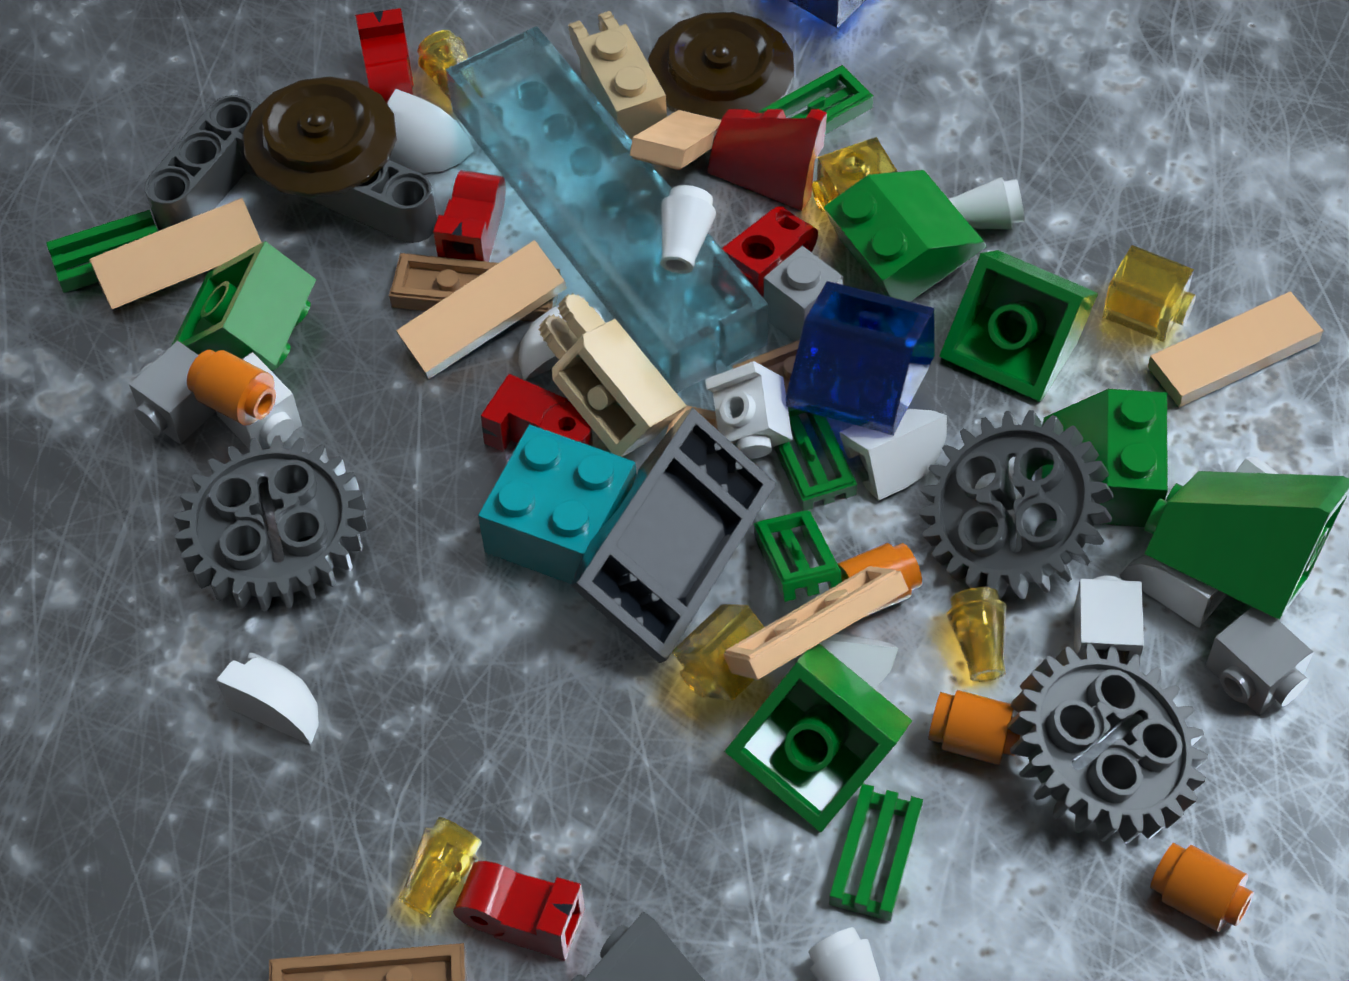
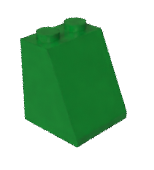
(1247, 532)

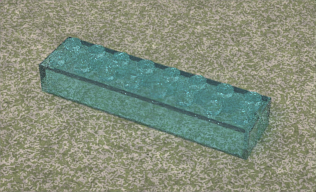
(604, 208)

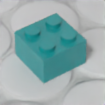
(552, 502)

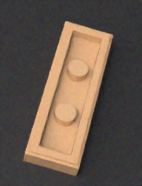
(675, 140)
(175, 253)
(481, 309)
(1234, 349)
(814, 622)

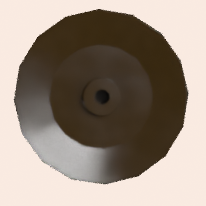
(722, 64)
(319, 137)

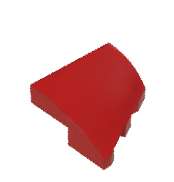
(769, 153)

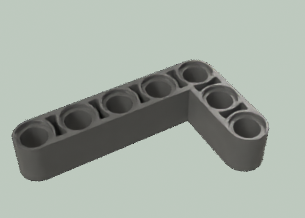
(213, 160)

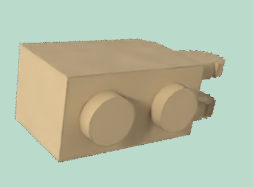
(619, 74)
(608, 377)

